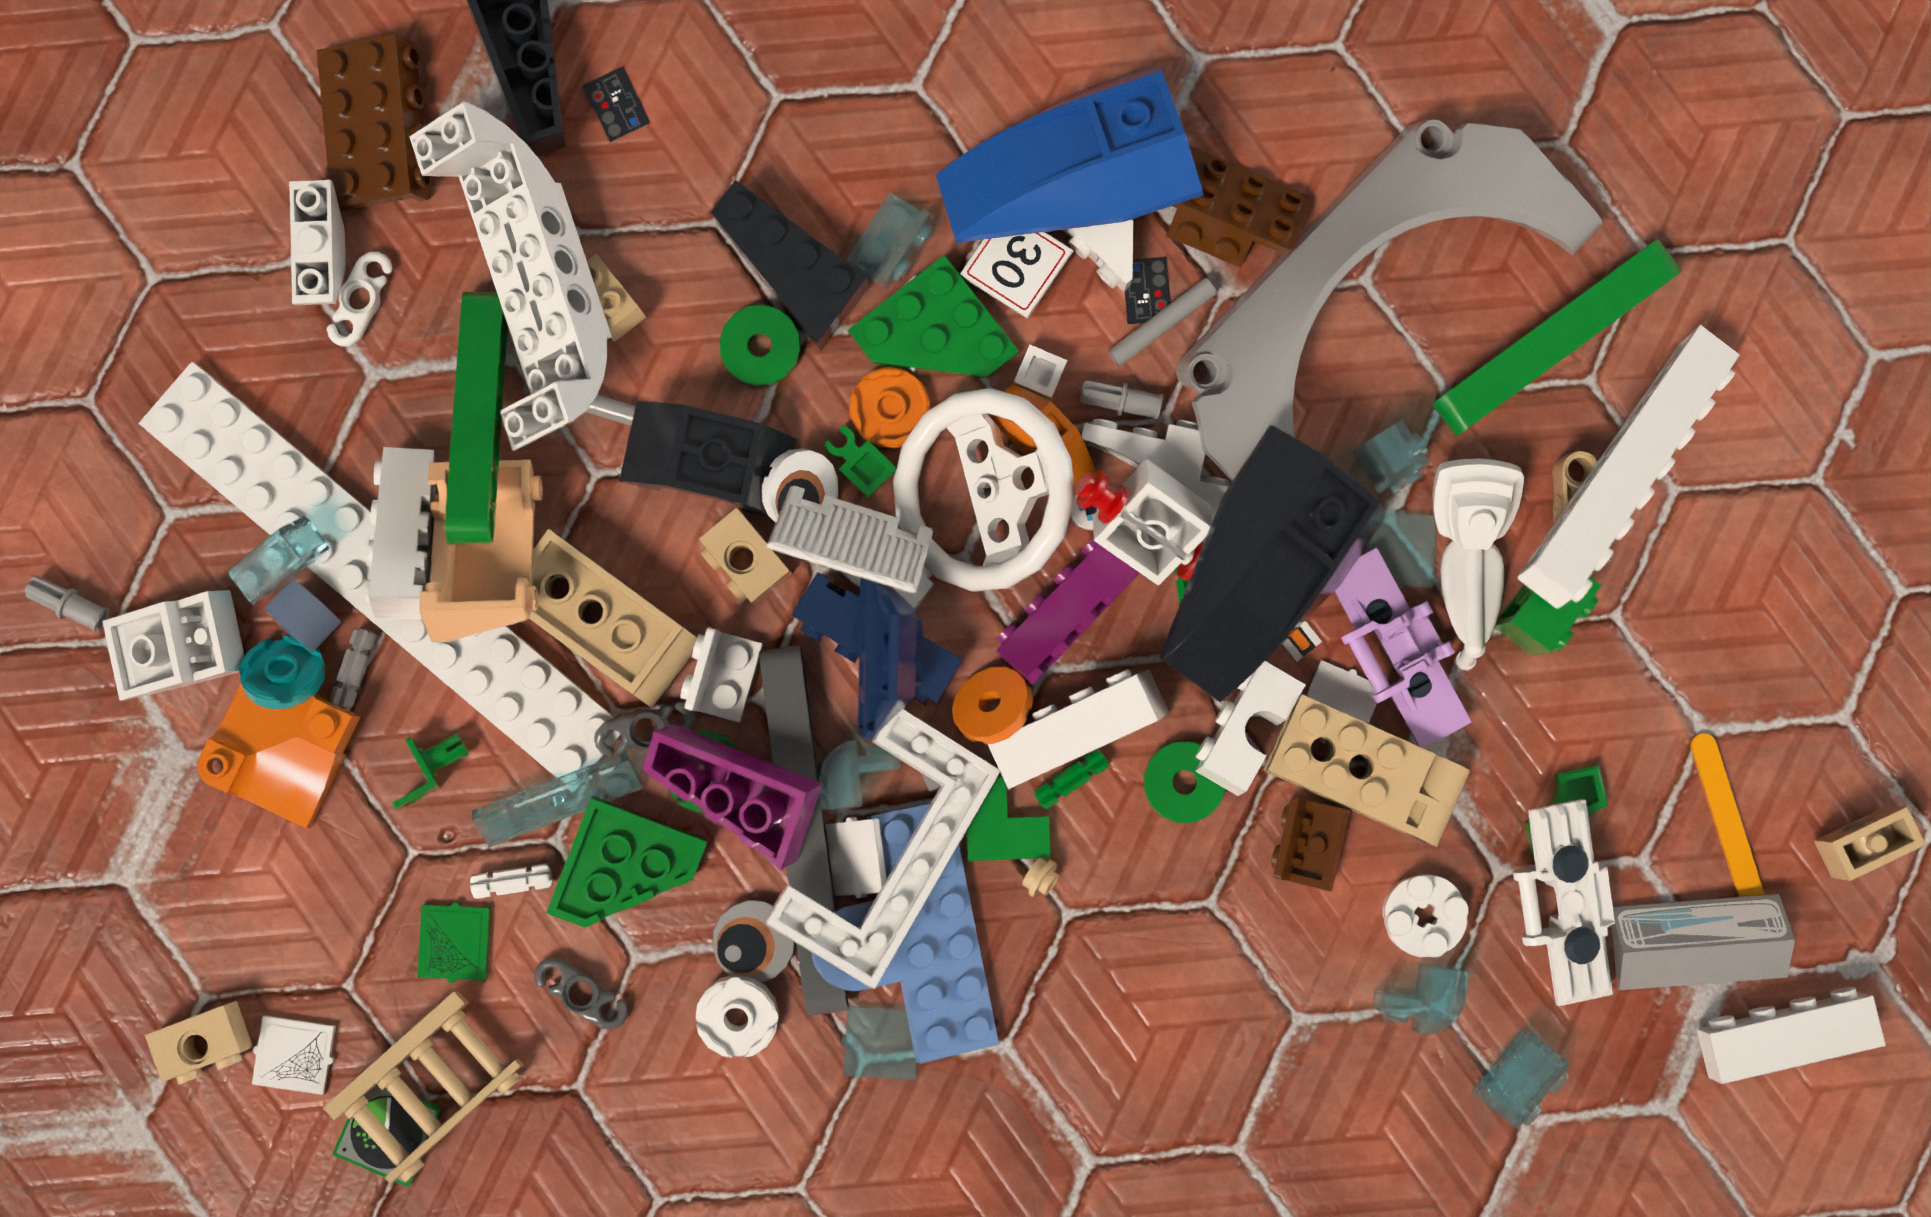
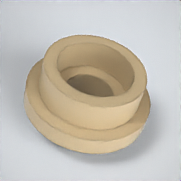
(1041, 877)

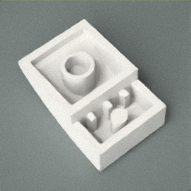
(174, 644)

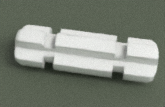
(511, 881)

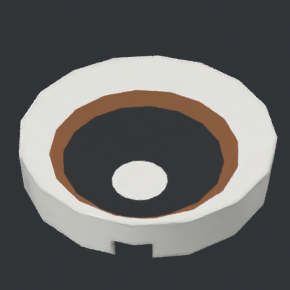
(800, 469)

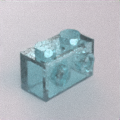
(1393, 458)

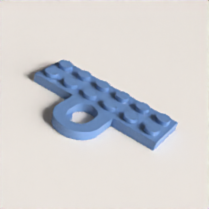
(936, 960)

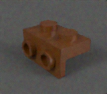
(1310, 843)

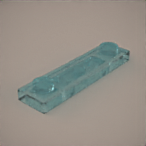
(556, 799)

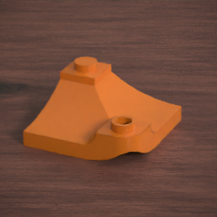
(279, 755)

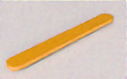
(1725, 815)

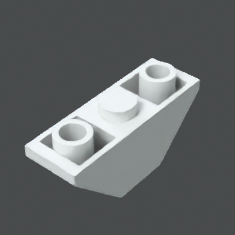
(316, 243)
(1109, 248)

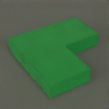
(1004, 838)

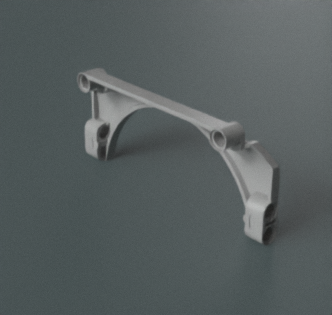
(1260, 339)

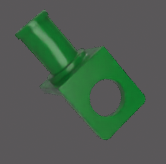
(430, 762)

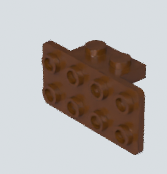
(1237, 211)

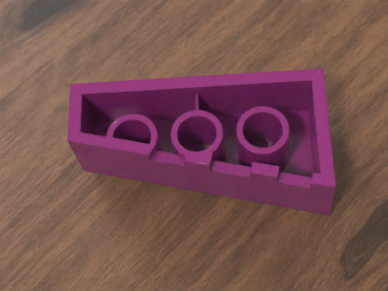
(742, 792)

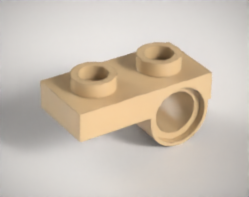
(618, 307)

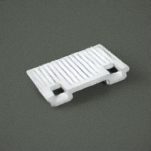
(851, 540)

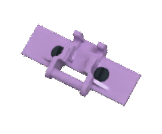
(1412, 645)

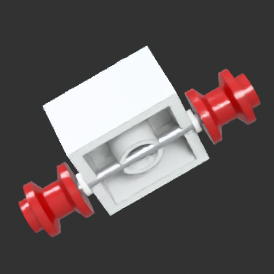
(1147, 520)

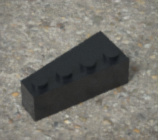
(524, 65)

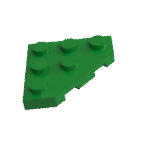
(934, 327)
(621, 862)

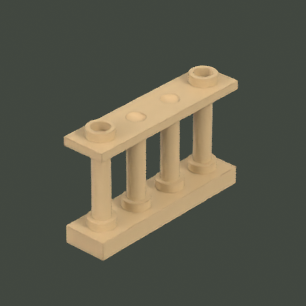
(385, 1074)

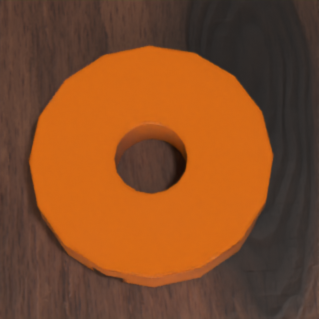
(981, 690)

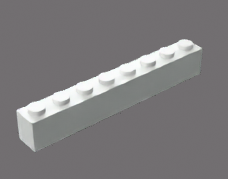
(1628, 468)

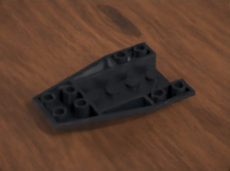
(1268, 561)

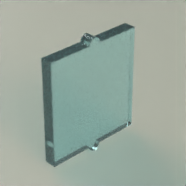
(1407, 548)
(878, 1044)

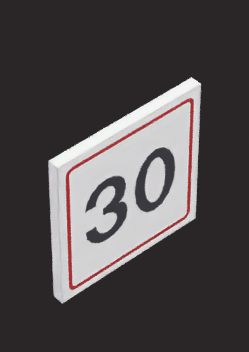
(1017, 268)

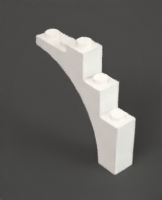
(1177, 454)

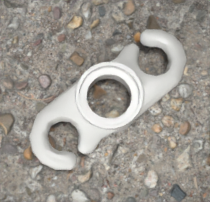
(359, 279)

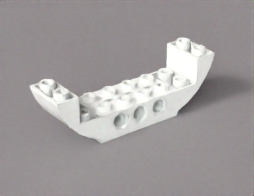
(532, 262)

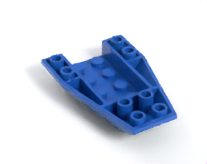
(1075, 164)

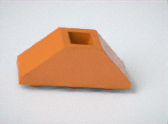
(1069, 433)

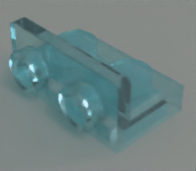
(890, 240)

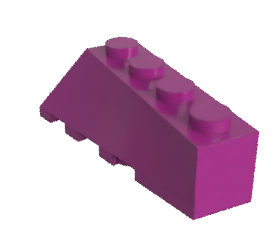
(1065, 613)

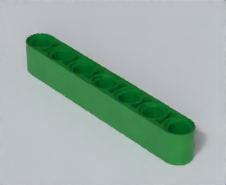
(1557, 337)
(476, 420)

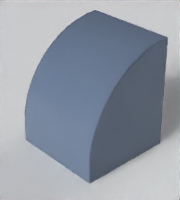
(302, 615)

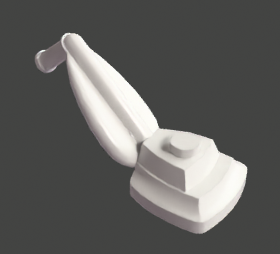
(1474, 507)

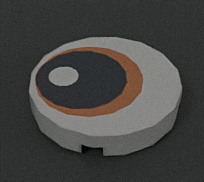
(748, 945)

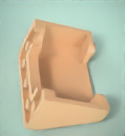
(484, 583)

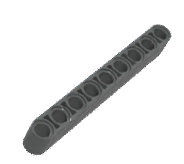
(795, 750)

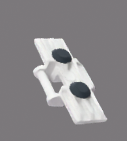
(1583, 901)

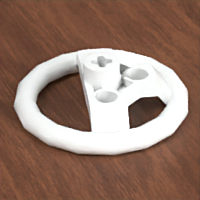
(993, 486)

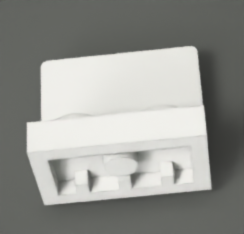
(721, 675)

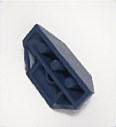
(886, 656)

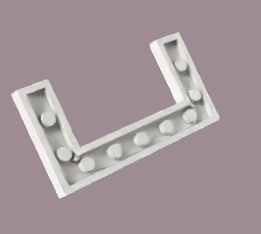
(870, 947)

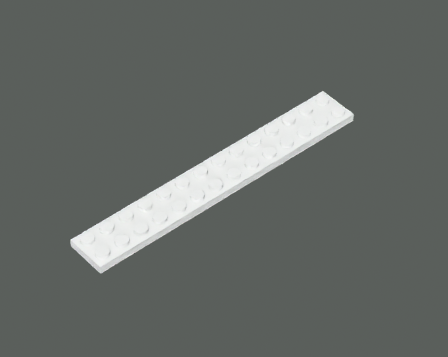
(280, 484)

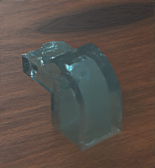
(843, 774)
(1436, 1002)

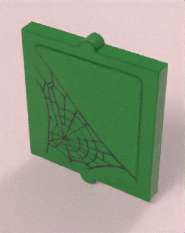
(454, 942)

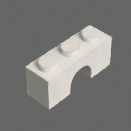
(1229, 756)

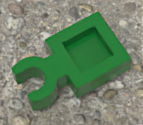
(864, 465)

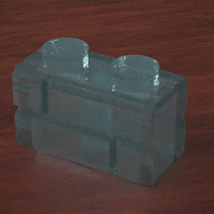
(278, 560)
(1522, 1079)

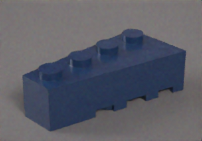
(835, 614)

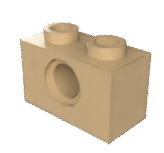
(736, 533)
(1869, 842)
(175, 1050)

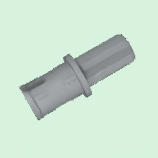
(1121, 399)
(67, 603)

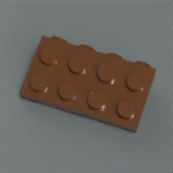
(368, 116)

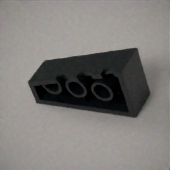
(797, 268)

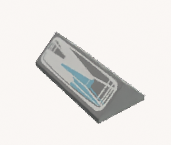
(1701, 941)

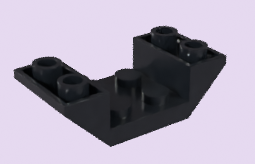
(701, 453)

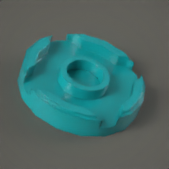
(281, 673)

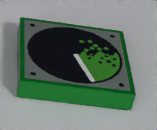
(360, 1149)

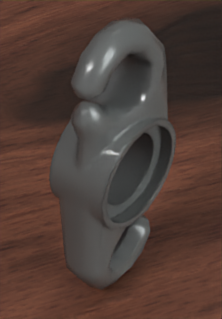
(626, 723)
(590, 1011)

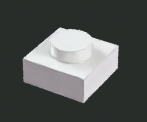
(1040, 372)

